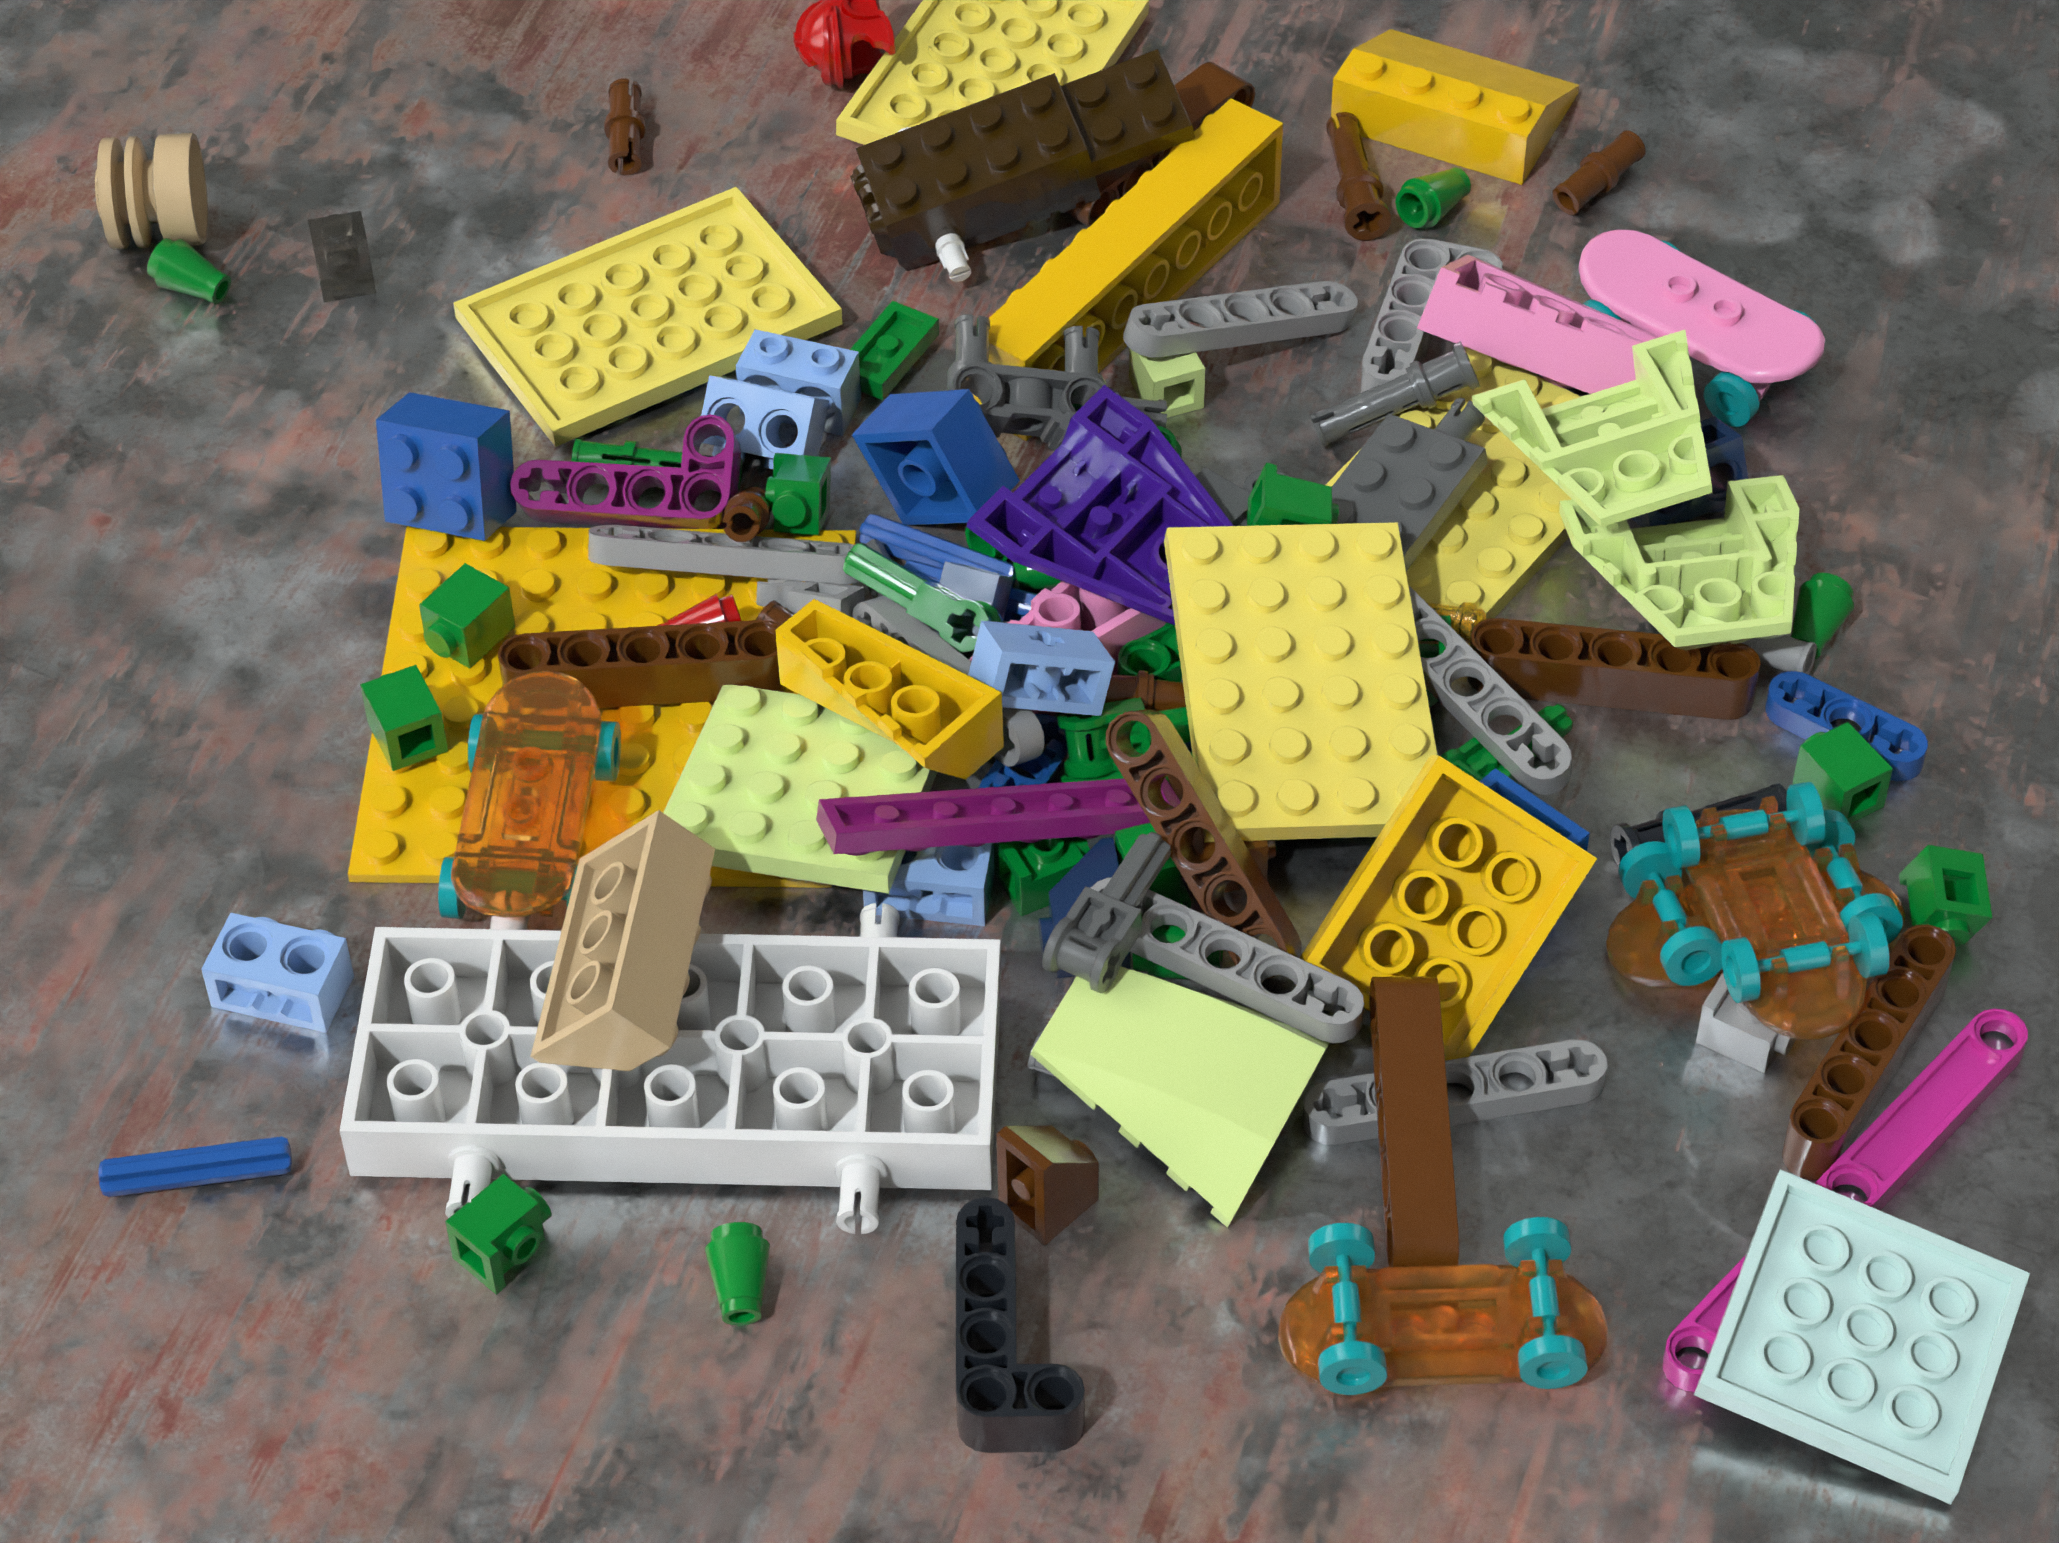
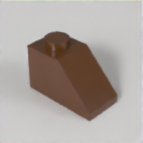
(1045, 1178)

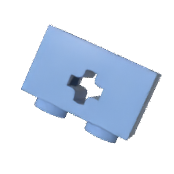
(1043, 667)

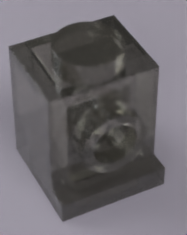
(342, 256)

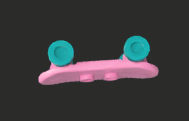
(1724, 320)

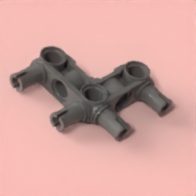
(1033, 398)

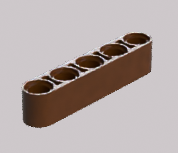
(1201, 94)
(652, 661)
(1617, 668)
(1178, 825)
(1868, 1052)
(1413, 1122)

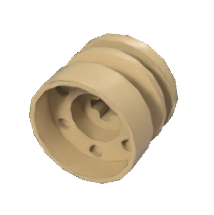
(161, 190)

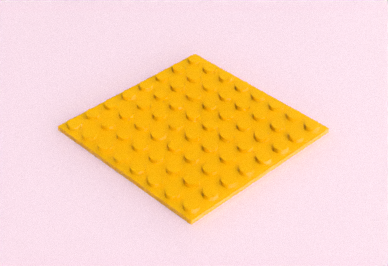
(415, 813)

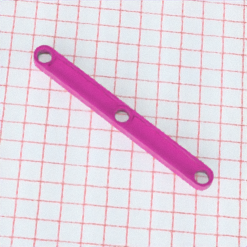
(1885, 1152)

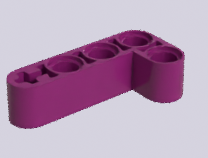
(628, 482)

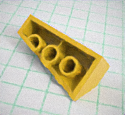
(891, 689)

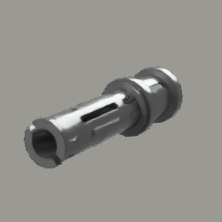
(1419, 386)

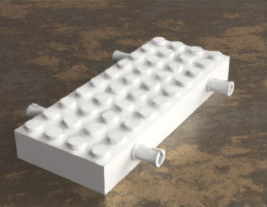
(786, 1067)

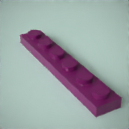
(981, 816)

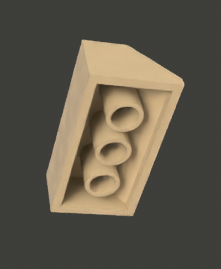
(625, 948)

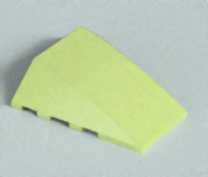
(1619, 446)
(1182, 1076)

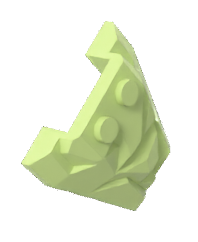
(1704, 577)

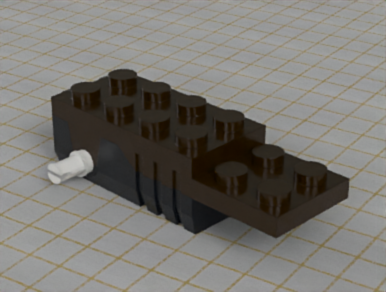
(1012, 160)

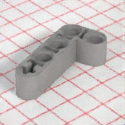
(1395, 334)

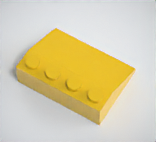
(1451, 104)
(1452, 893)

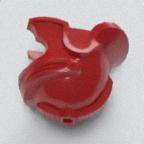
(843, 38)

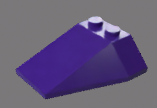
(1102, 508)

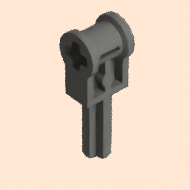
(1106, 924)

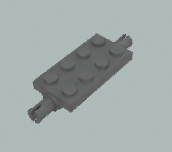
(1412, 475)

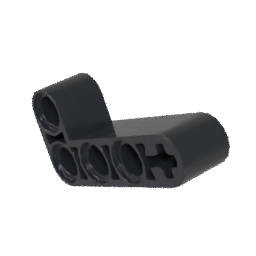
(991, 1323)

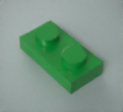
(893, 347)

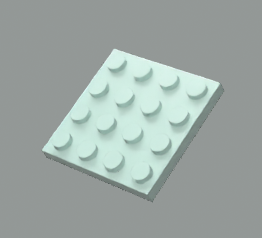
(1863, 1336)

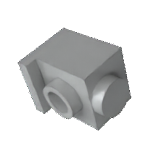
(1736, 1033)

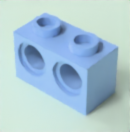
(807, 370)
(764, 413)
(941, 885)
(278, 972)

